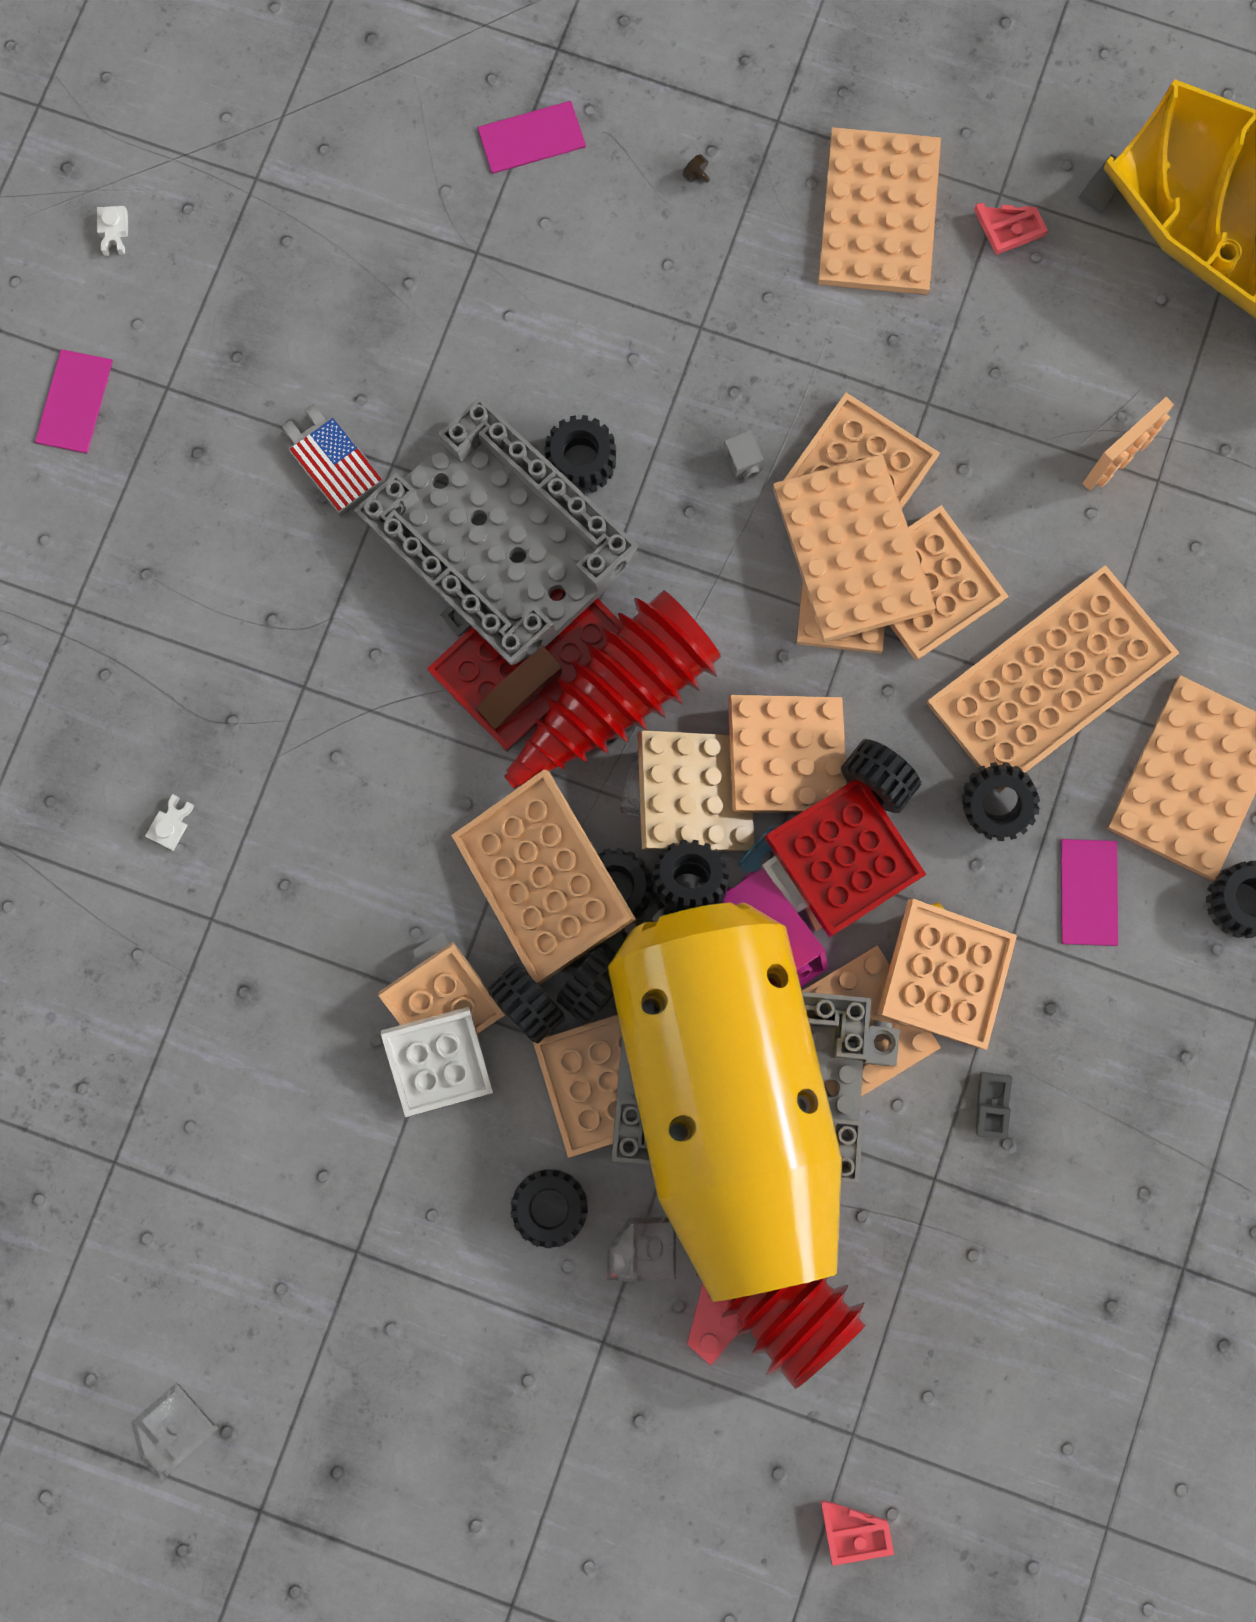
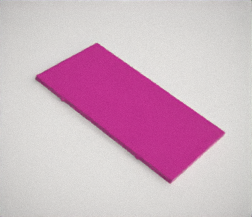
(531, 137)
(74, 401)
(1089, 892)

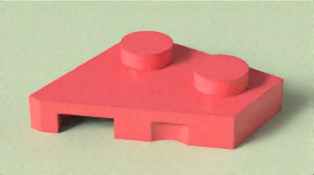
(1010, 226)
(710, 1330)
(854, 1534)

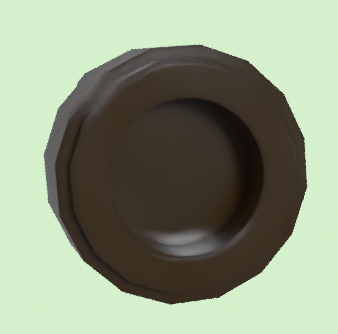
(696, 168)

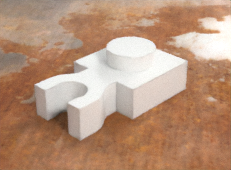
(112, 225)
(167, 827)

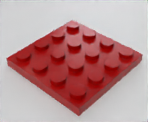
(844, 856)

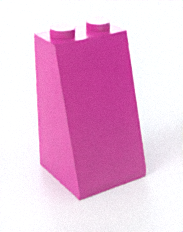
(762, 893)

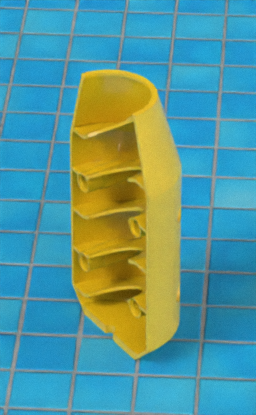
(1196, 187)
(726, 1061)

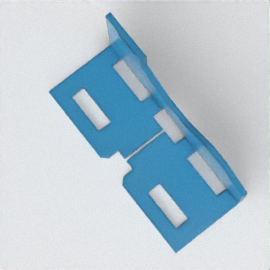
(753, 859)

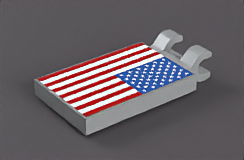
(333, 461)

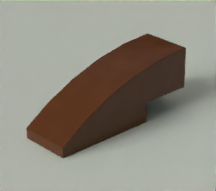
(520, 688)

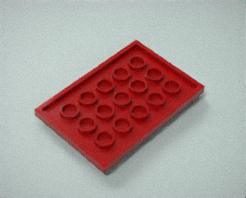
(474, 669)

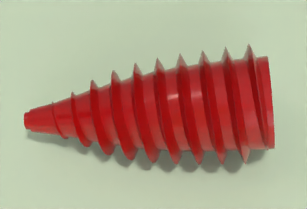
(619, 686)
(798, 1326)

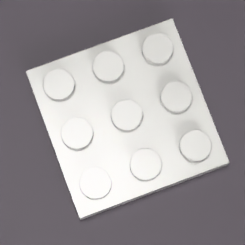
(436, 1061)

